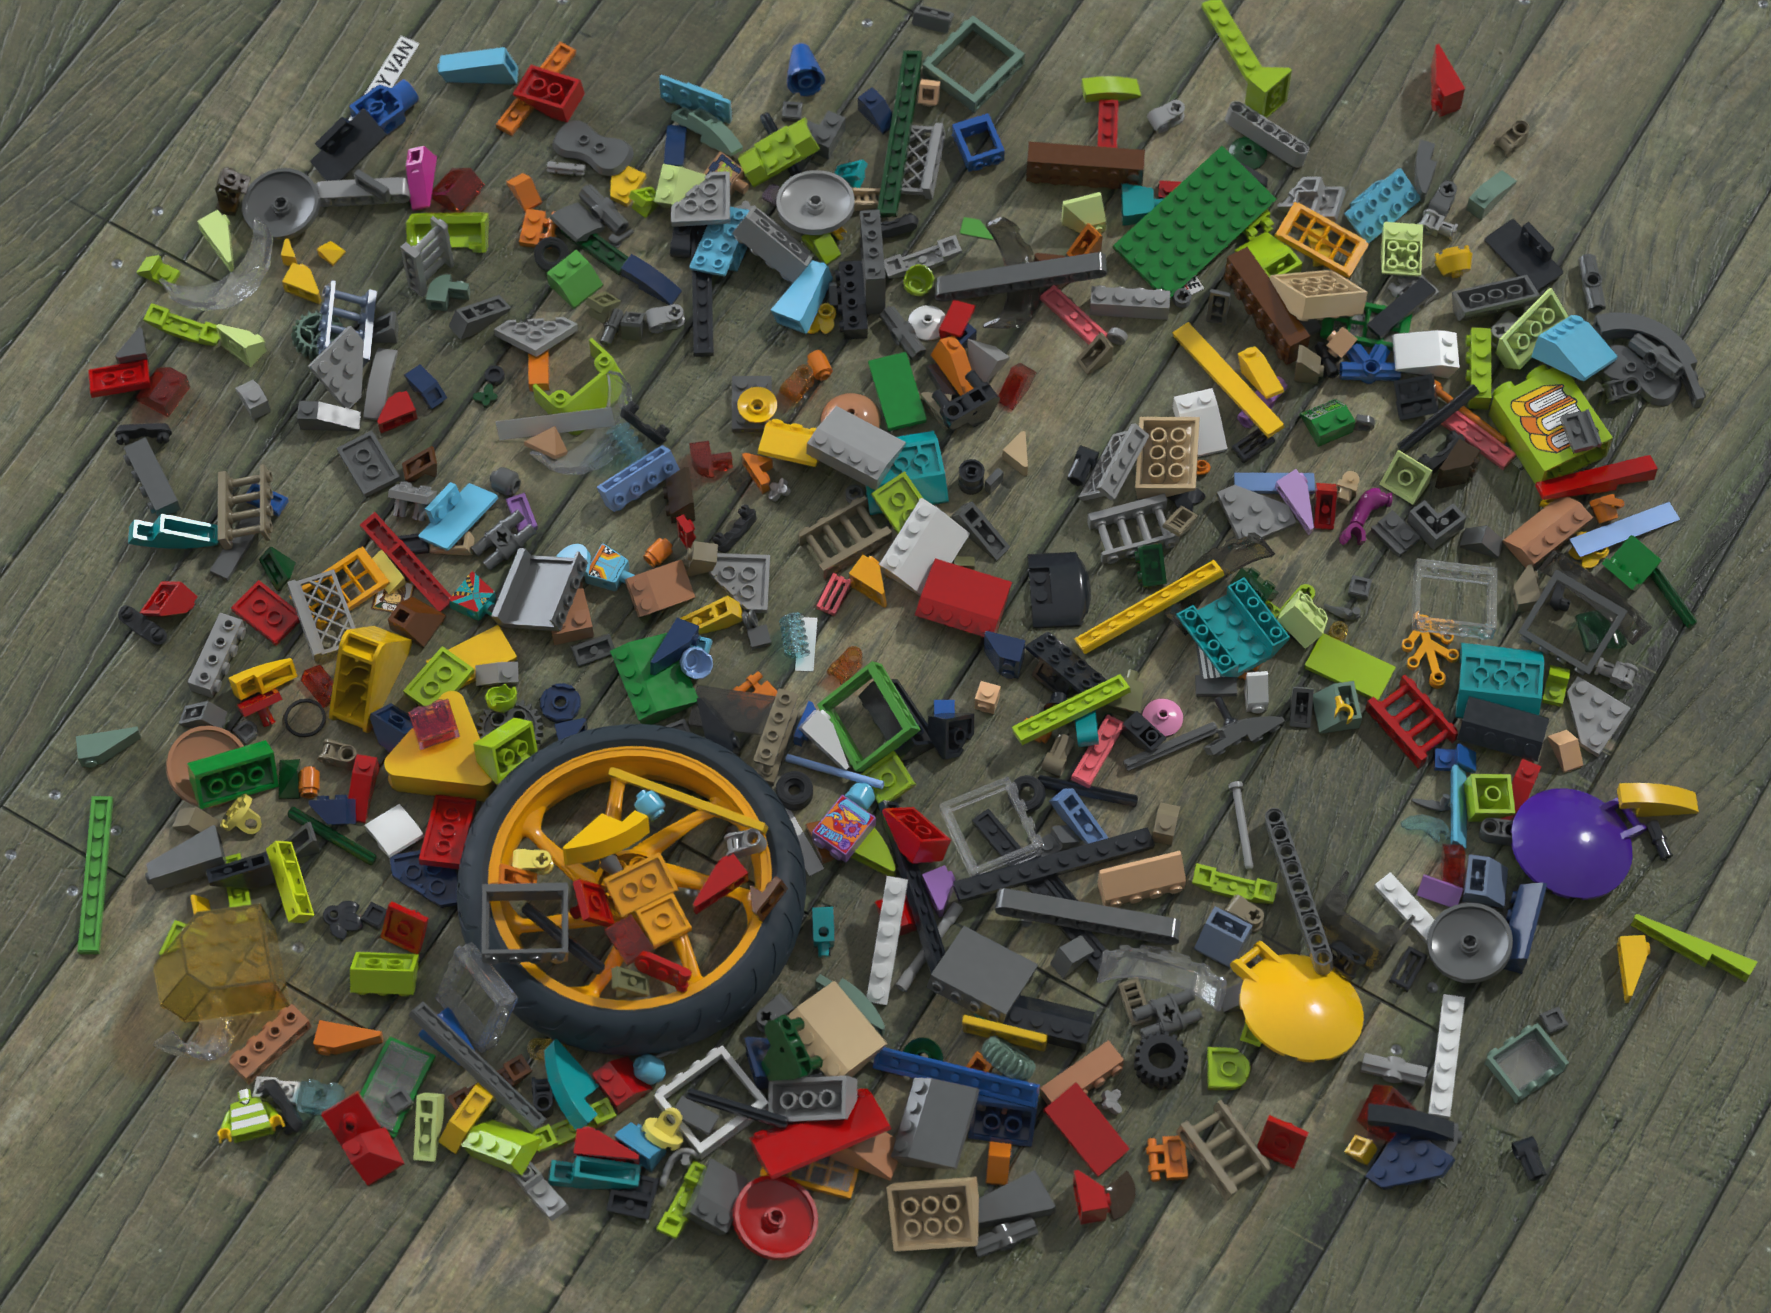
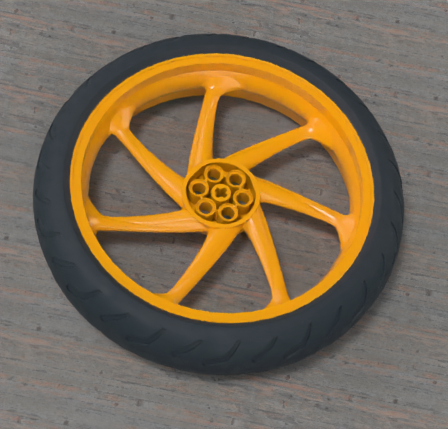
(654, 753)

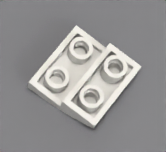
(394, 830)

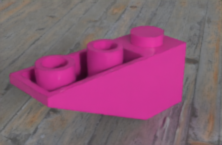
(420, 175)

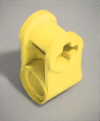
(531, 860)

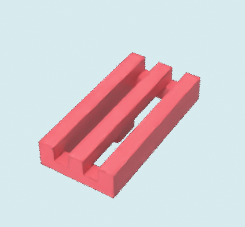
(840, 580)

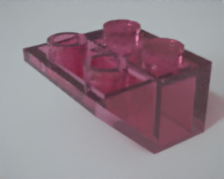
(433, 723)

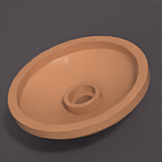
(857, 404)

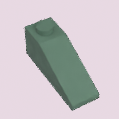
(1489, 194)
(102, 746)

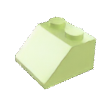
(675, 183)

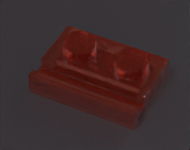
(628, 939)

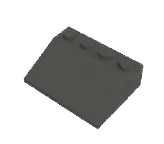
(934, 1124)

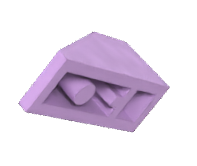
(1295, 493)

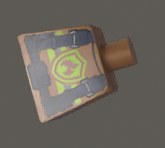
(724, 163)

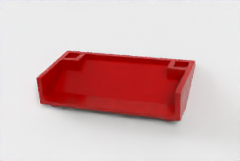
(809, 1141)

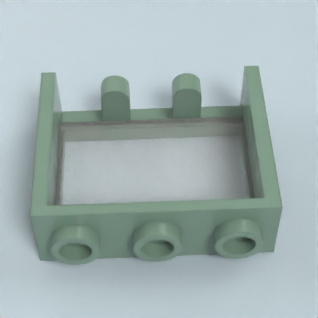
(1526, 1062)

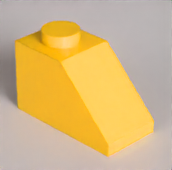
(301, 283)

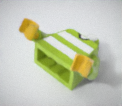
(249, 1119)

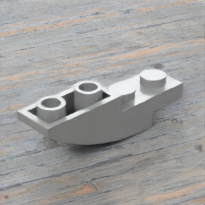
(541, 1192)

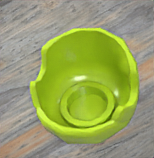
(918, 280)
(501, 698)

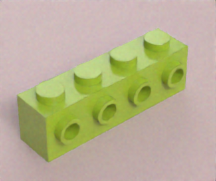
(1479, 366)

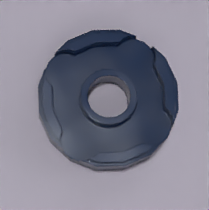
(566, 712)

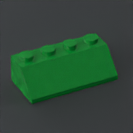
(233, 774)

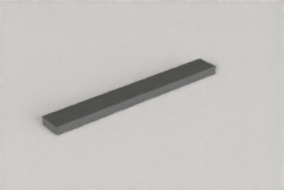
(477, 1067)

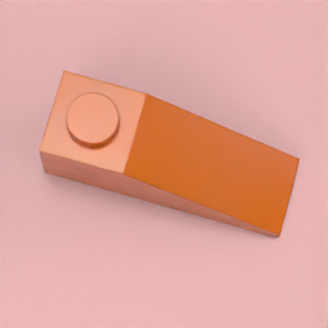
(953, 362)
(340, 1038)

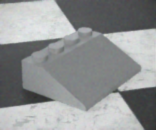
(854, 447)

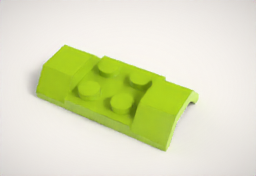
(778, 152)

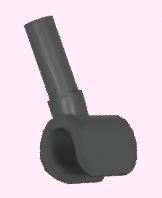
(617, 241)

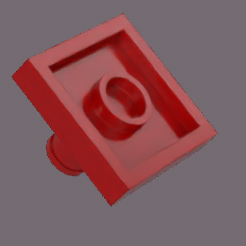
(260, 705)
(592, 903)
(404, 927)
(350, 1118)
(1282, 1141)

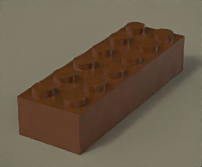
(1084, 165)
(1265, 305)

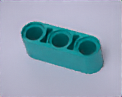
(1087, 730)

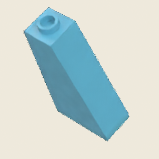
(479, 66)
(803, 298)

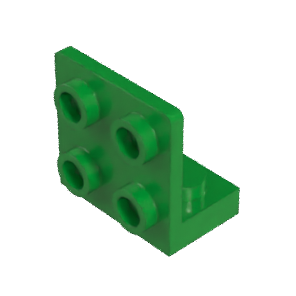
(1632, 563)

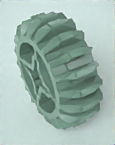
(308, 328)
(1008, 1058)

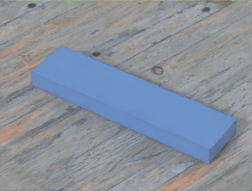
(1265, 482)

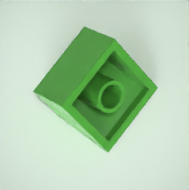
(574, 279)

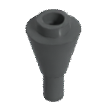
(610, 864)

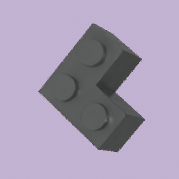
(828, 133)
(1436, 527)

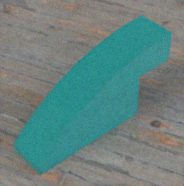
(172, 533)
(569, 1085)
(593, 1174)

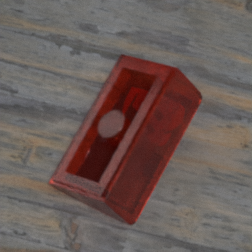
(319, 684)

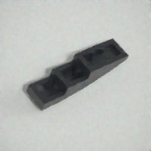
(1416, 1123)

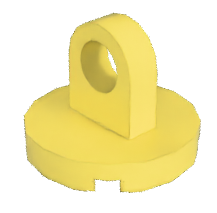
(239, 813)
(662, 1132)

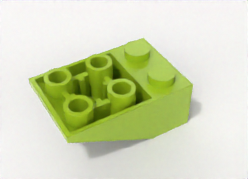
(1273, 255)

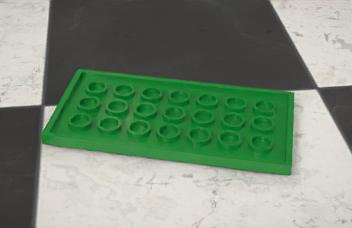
(1194, 222)

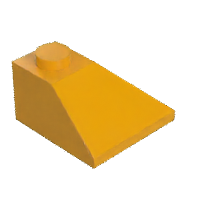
(867, 579)

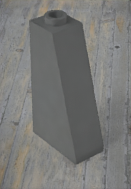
(187, 860)
(1015, 1202)

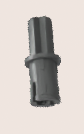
(611, 327)

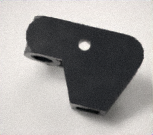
(972, 407)

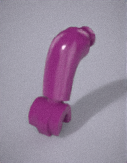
(1368, 501)

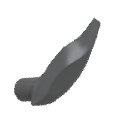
(1343, 612)
(1435, 805)

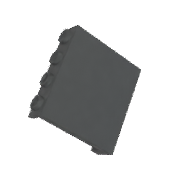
(539, 591)
(981, 975)

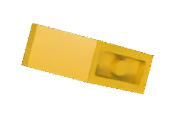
(465, 1118)

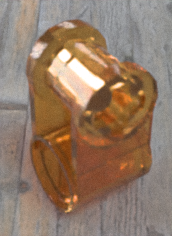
(796, 385)
(844, 668)

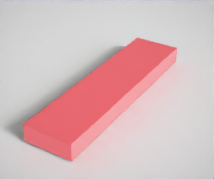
(1071, 314)
(1479, 438)
(1097, 754)

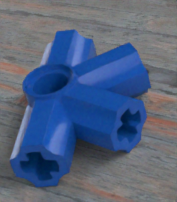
(1374, 362)

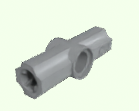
(1394, 1069)

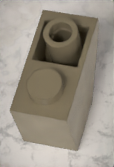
(700, 558)
(1526, 590)

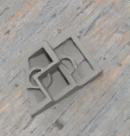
(1314, 195)

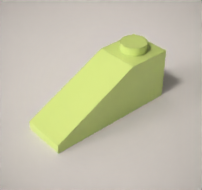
(217, 233)
(428, 1125)

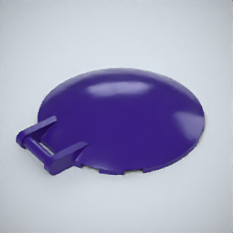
(1574, 842)

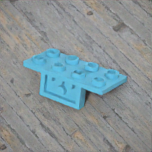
(695, 97)
(1381, 203)
(719, 248)
(455, 514)

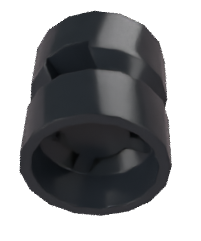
(971, 477)

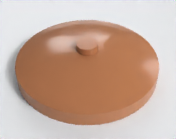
(192, 746)

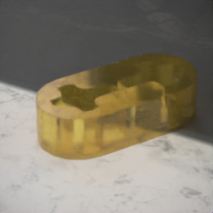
(544, 1043)

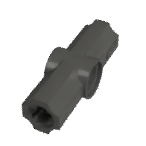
(603, 209)
(1590, 273)
(902, 333)
(1656, 357)
(1005, 1237)

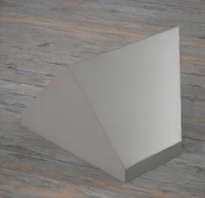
(985, 359)

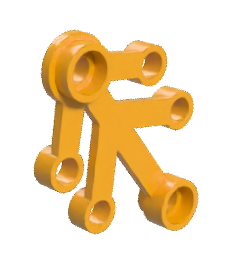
(1430, 647)

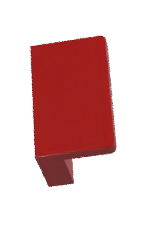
(956, 319)

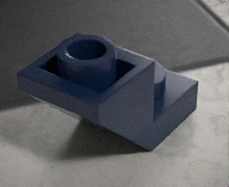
(428, 387)

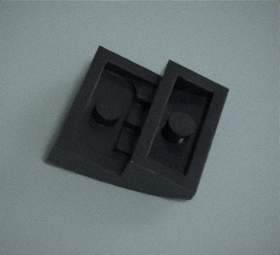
(1416, 397)
(636, 1200)

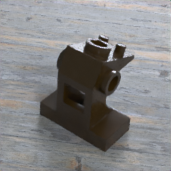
(230, 182)

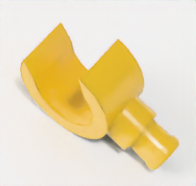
(1343, 707)

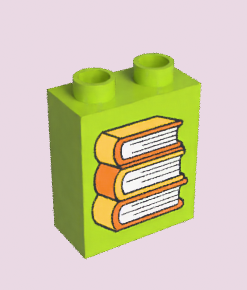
(1532, 423)

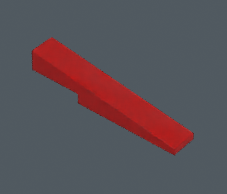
(1598, 479)
(406, 561)

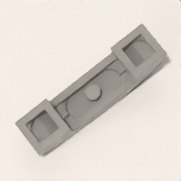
(931, 257)
(379, 382)

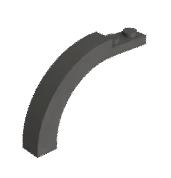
(1627, 325)

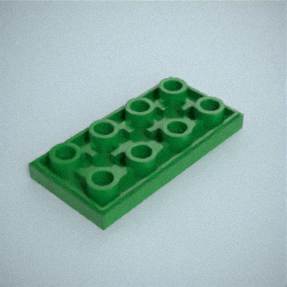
(897, 391)

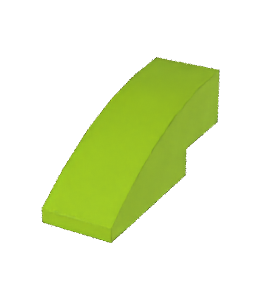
(1110, 88)

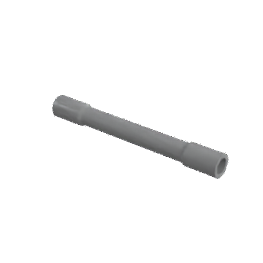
(910, 973)

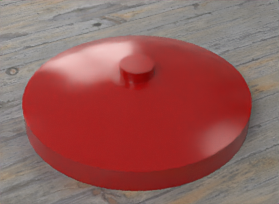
(775, 1217)

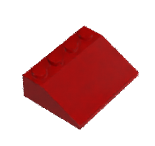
(963, 598)

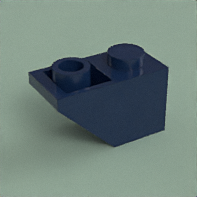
(335, 811)

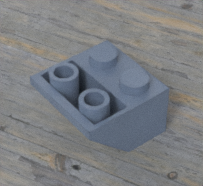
(1484, 881)
(1223, 937)

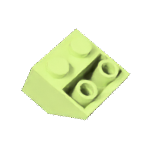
(1303, 619)

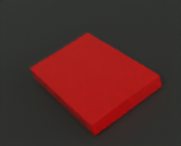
(119, 378)
(266, 612)

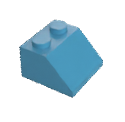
(634, 1139)

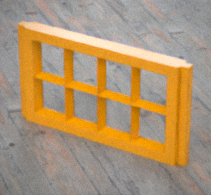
(1353, 257)
(371, 568)

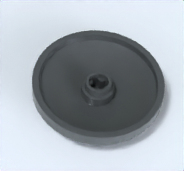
(284, 201)
(1470, 942)

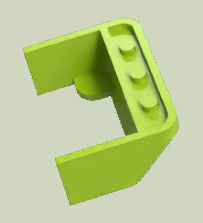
(464, 229)
(591, 396)

